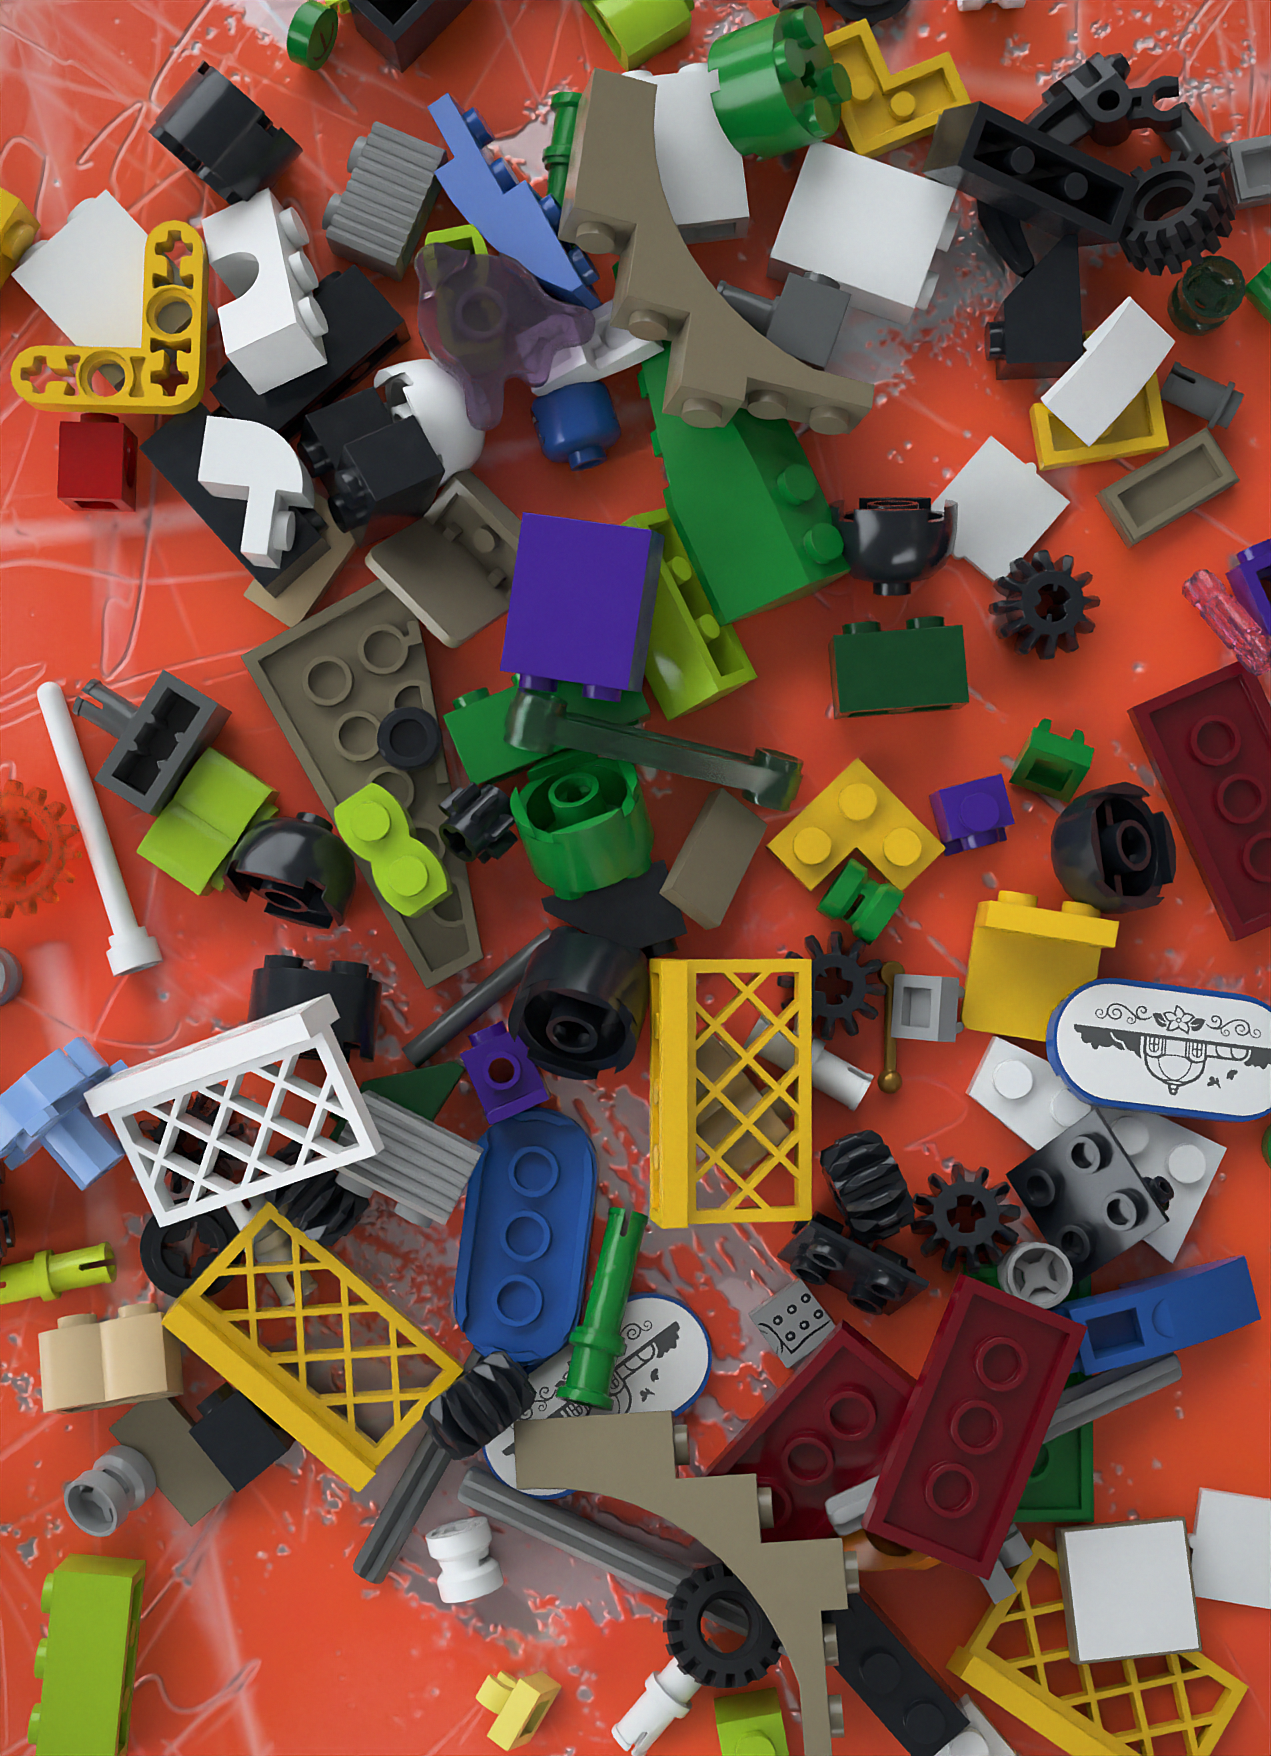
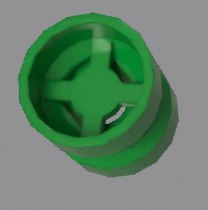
(872, 909)

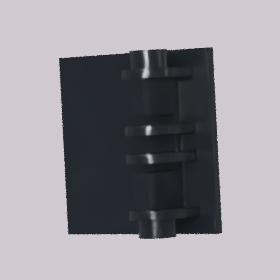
(1090, 1195)
(873, 1280)

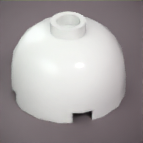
(438, 406)

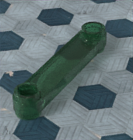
(541, 722)

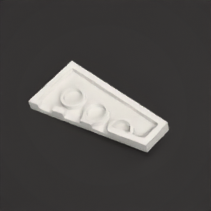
(1038, 1107)

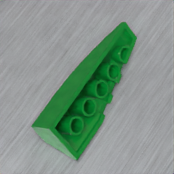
(743, 506)

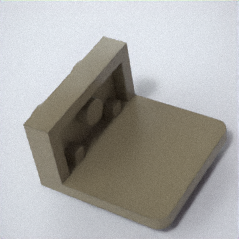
(454, 561)

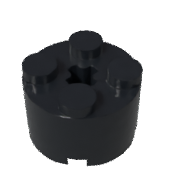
(224, 136)
(355, 994)
(581, 1004)

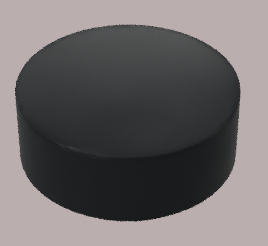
(410, 739)

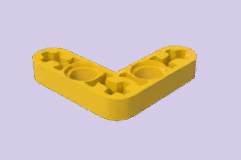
(141, 365)

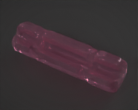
(1229, 621)

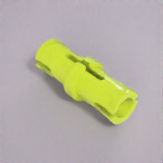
(53, 1273)

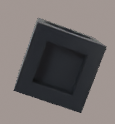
(238, 1436)

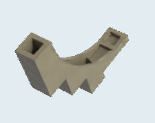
(660, 291)
(792, 1581)

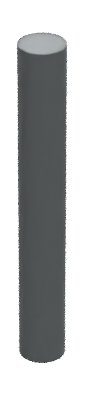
(471, 1005)

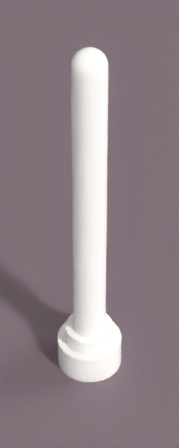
(130, 945)

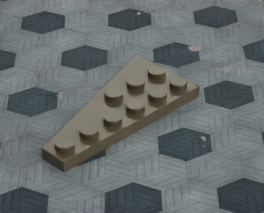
(329, 693)

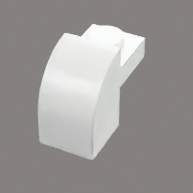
(258, 466)

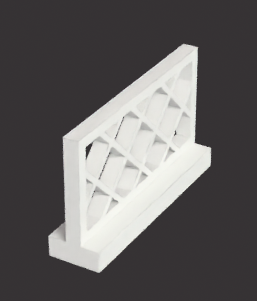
(229, 1057)

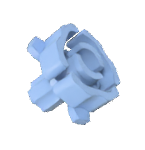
(51, 1112)

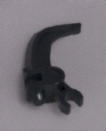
(1081, 104)

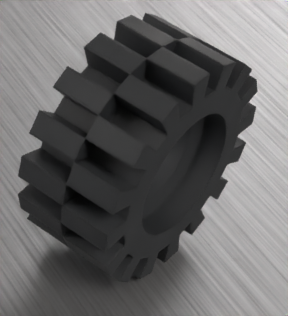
(1189, 232)
(690, 1648)

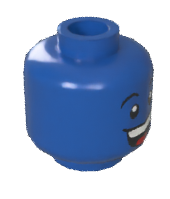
(576, 424)

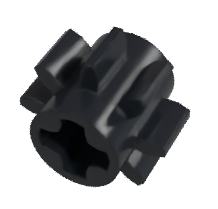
(477, 823)

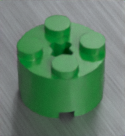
(777, 84)
(583, 822)

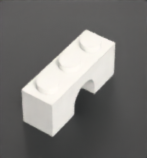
(274, 322)

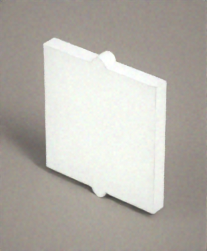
(999, 509)
(1232, 1548)

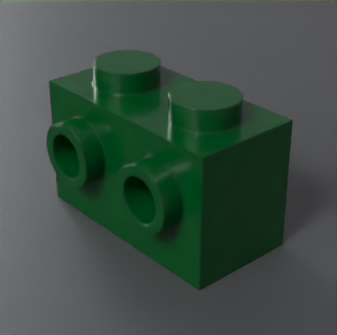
(898, 669)

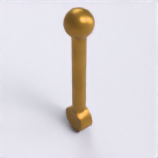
(889, 1080)

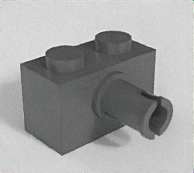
(800, 320)
(155, 740)

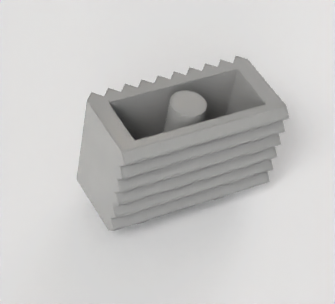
(384, 200)
(419, 1166)

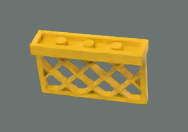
(674, 1092)
(278, 1389)
(1054, 1715)

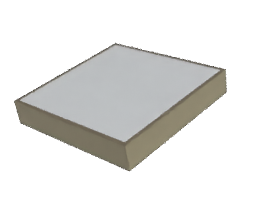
(1127, 1589)

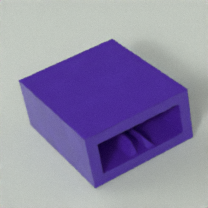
(581, 605)

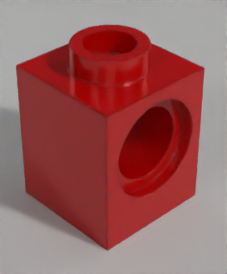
(97, 464)

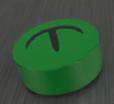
(312, 34)

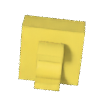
(518, 1705)

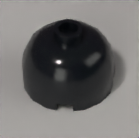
(895, 540)
(1113, 850)
(295, 868)

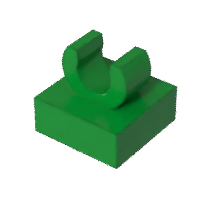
(1052, 763)

